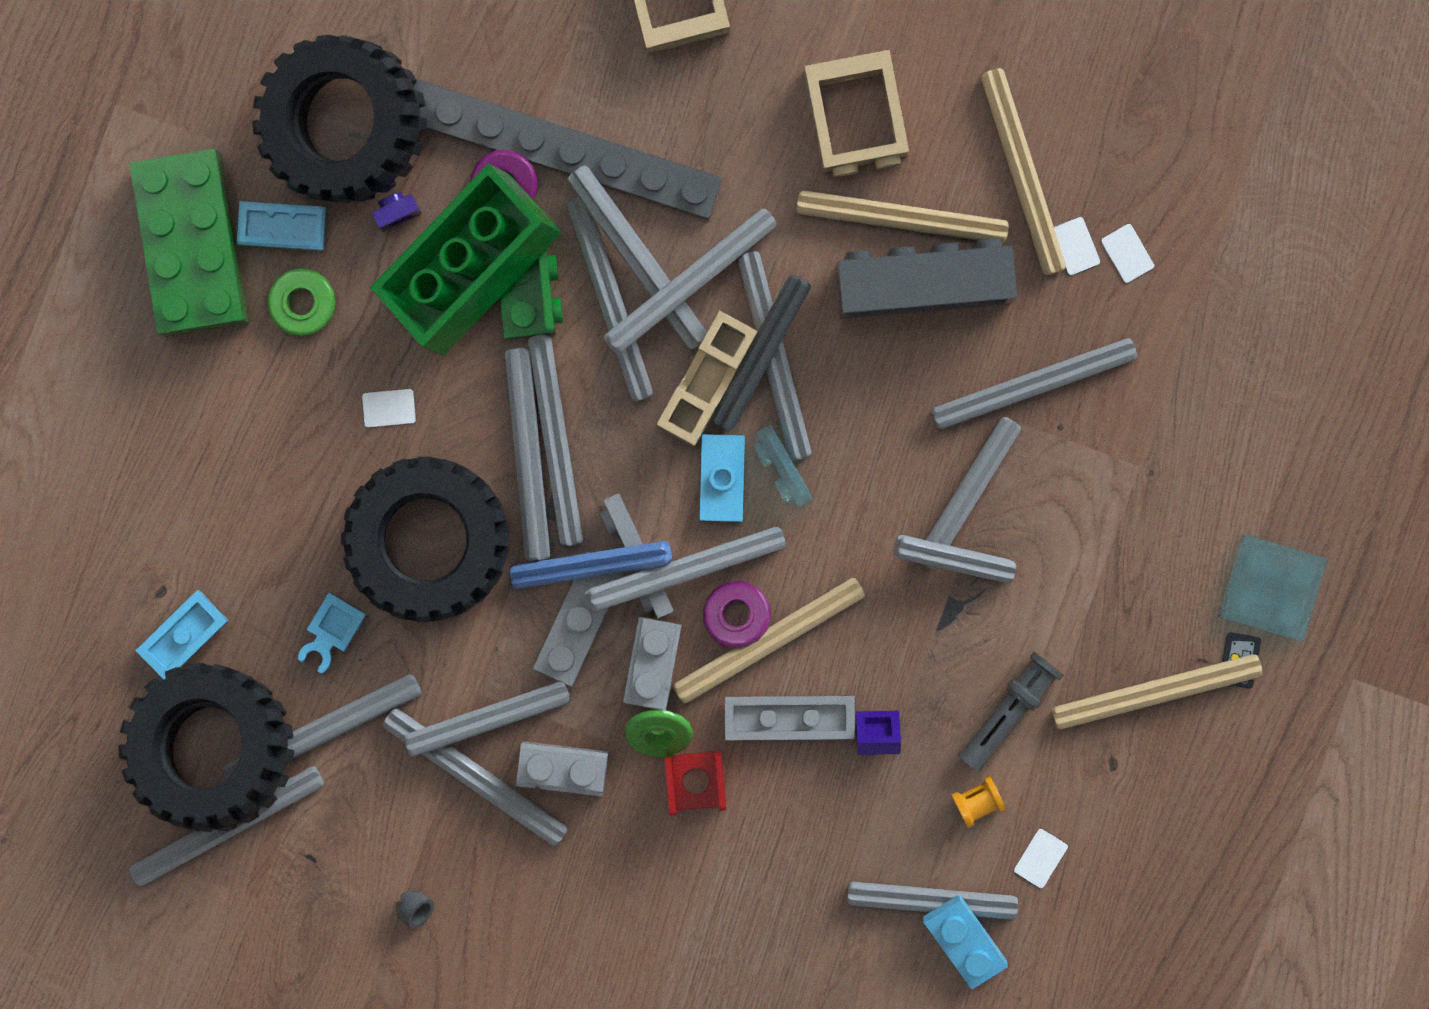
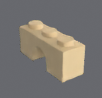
(707, 378)

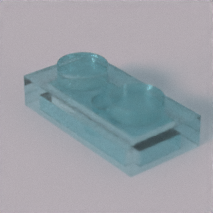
(790, 484)

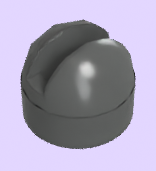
(414, 908)

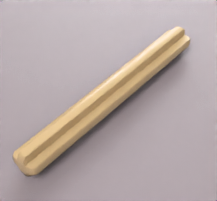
(1023, 171)
(901, 216)
(774, 638)
(1157, 691)

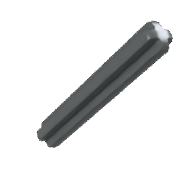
(761, 352)

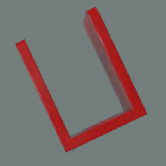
(679, 797)

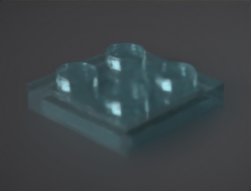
(1273, 587)

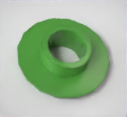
(280, 296)
(643, 738)

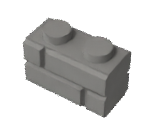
(652, 663)
(562, 768)

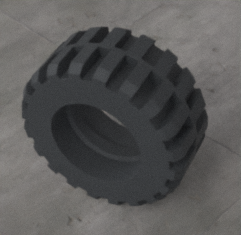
(286, 111)
(366, 546)
(153, 735)

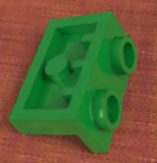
(529, 303)

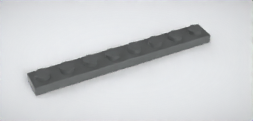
(568, 150)

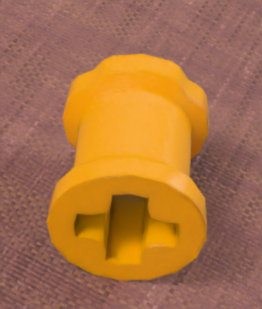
(979, 802)

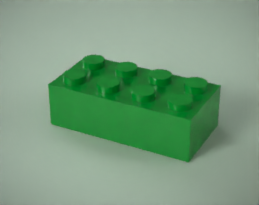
(189, 243)
(465, 259)

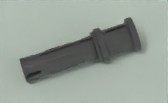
(975, 753)

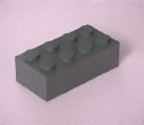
(926, 281)

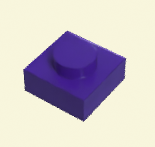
(395, 210)
(878, 732)

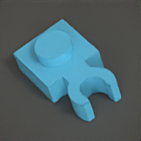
(334, 626)

